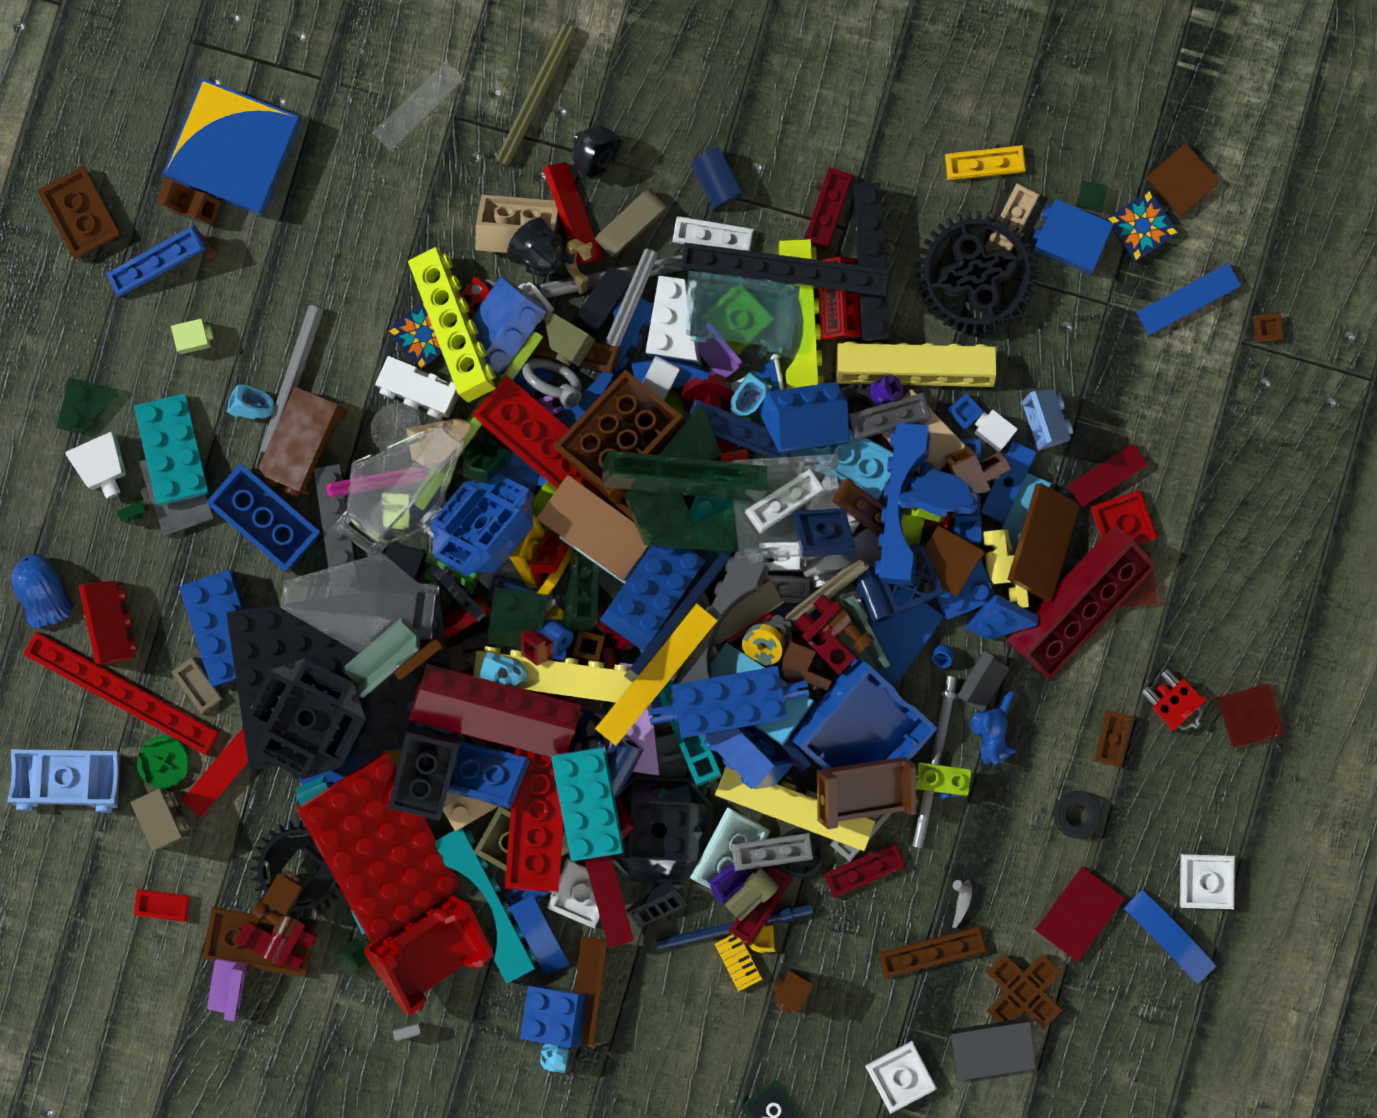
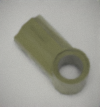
(757, 889)

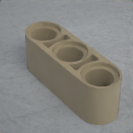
(631, 223)

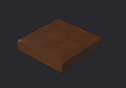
(1182, 179)
(951, 559)
(419, 658)

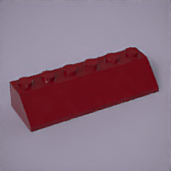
(1083, 602)
(494, 712)

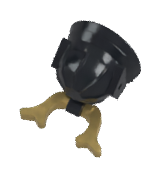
(544, 251)

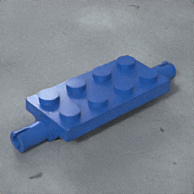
(728, 702)

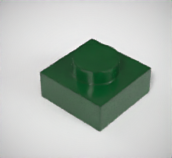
(133, 513)

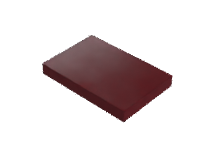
(1079, 914)

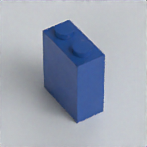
(1071, 236)

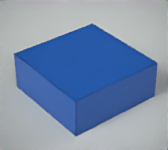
(965, 411)

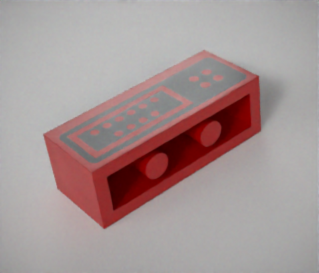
(839, 310)

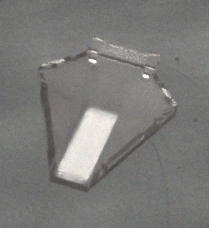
(399, 489)
(359, 600)

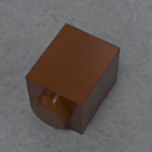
(283, 892)

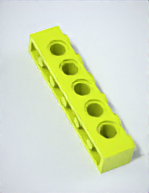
(425, 270)

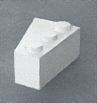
(668, 323)
(417, 388)

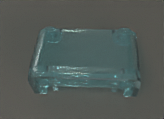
(741, 310)

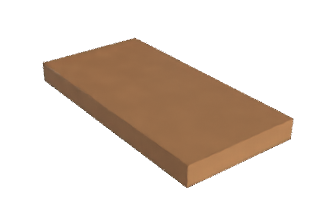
(593, 527)

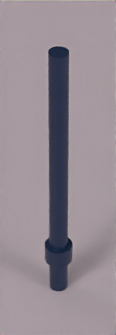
(785, 915)

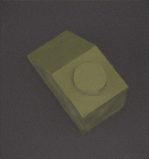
(567, 340)

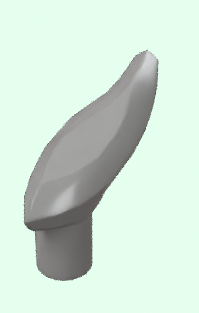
(963, 901)

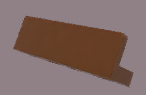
(589, 980)

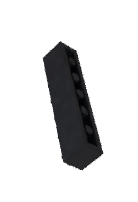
(870, 253)

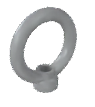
(568, 395)

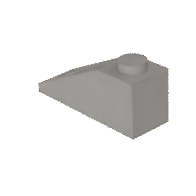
(866, 547)

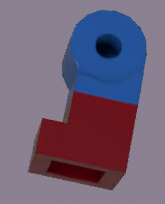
(545, 642)

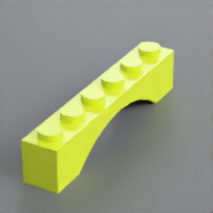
(804, 367)

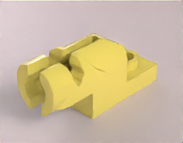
(999, 564)

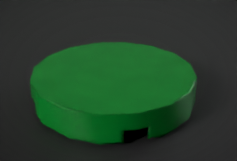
(163, 762)

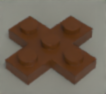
(1024, 990)

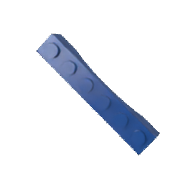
(631, 339)
(910, 450)

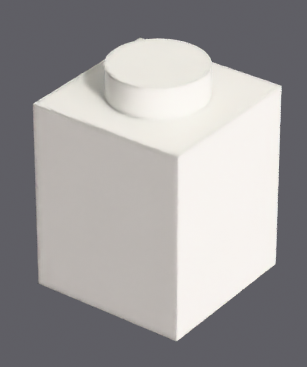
(994, 430)

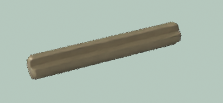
(830, 588)

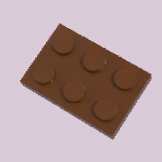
(79, 212)

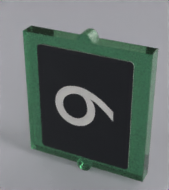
(770, 1103)

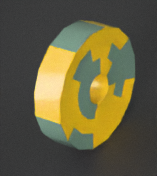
(770, 637)

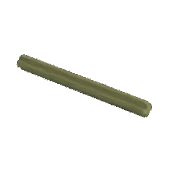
(536, 94)

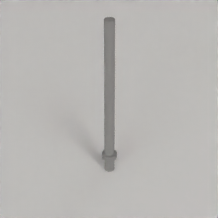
(948, 696)

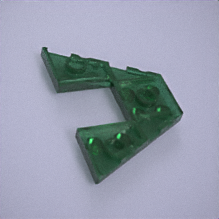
(664, 517)

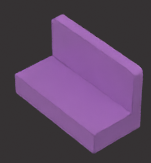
(719, 357)
(227, 987)

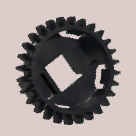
(279, 852)

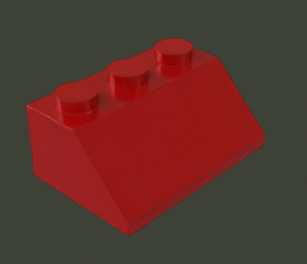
(108, 622)

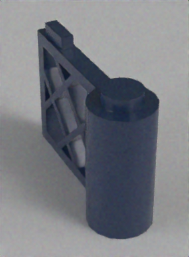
(880, 601)
(620, 758)

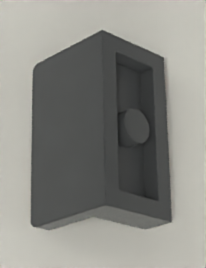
(982, 682)

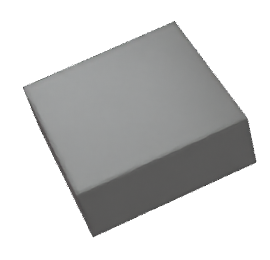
(407, 1031)

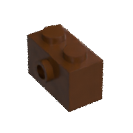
(791, 991)

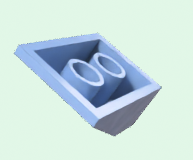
(1046, 418)

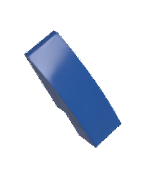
(686, 371)
(539, 935)

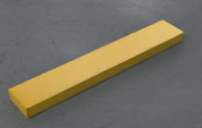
(656, 674)

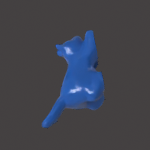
(992, 728)

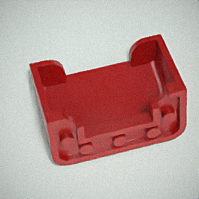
(429, 951)

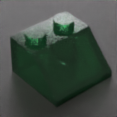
(514, 614)

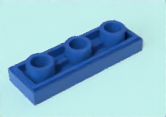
(1001, 497)

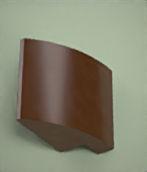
(622, 420)

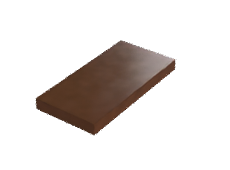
(1043, 542)
(223, 931)

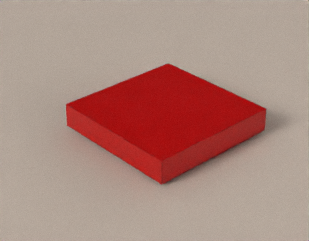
(1128, 514)

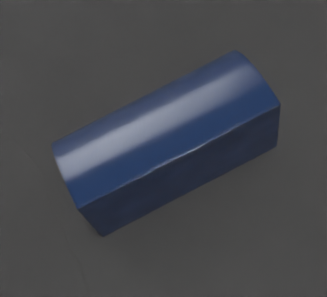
(716, 178)

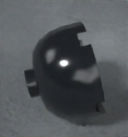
(594, 149)

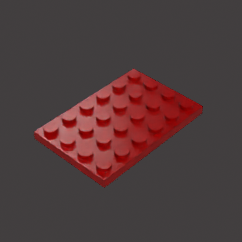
(377, 853)

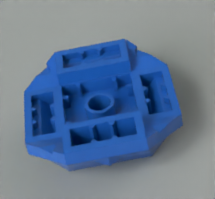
(482, 525)

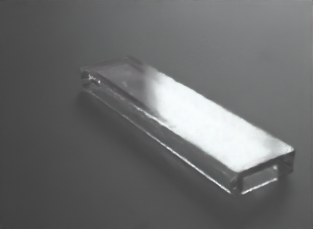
(418, 106)

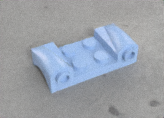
(64, 778)

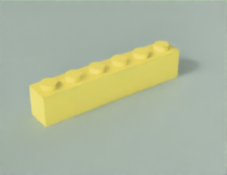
(917, 364)
(566, 677)
(792, 807)

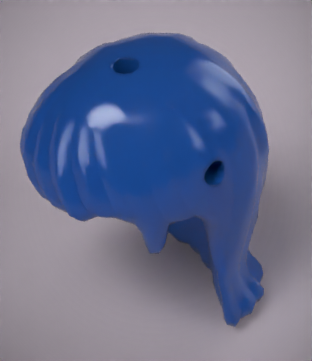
(40, 591)

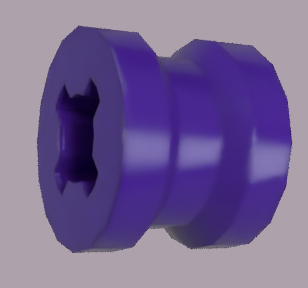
(886, 390)

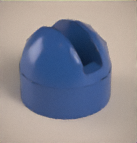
(943, 656)

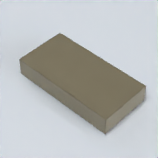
(197, 685)

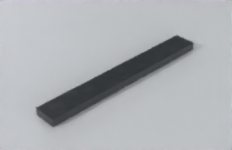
(786, 269)

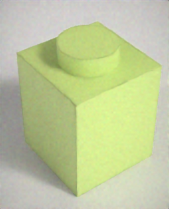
(192, 336)

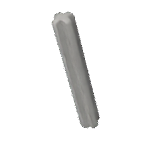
(631, 298)

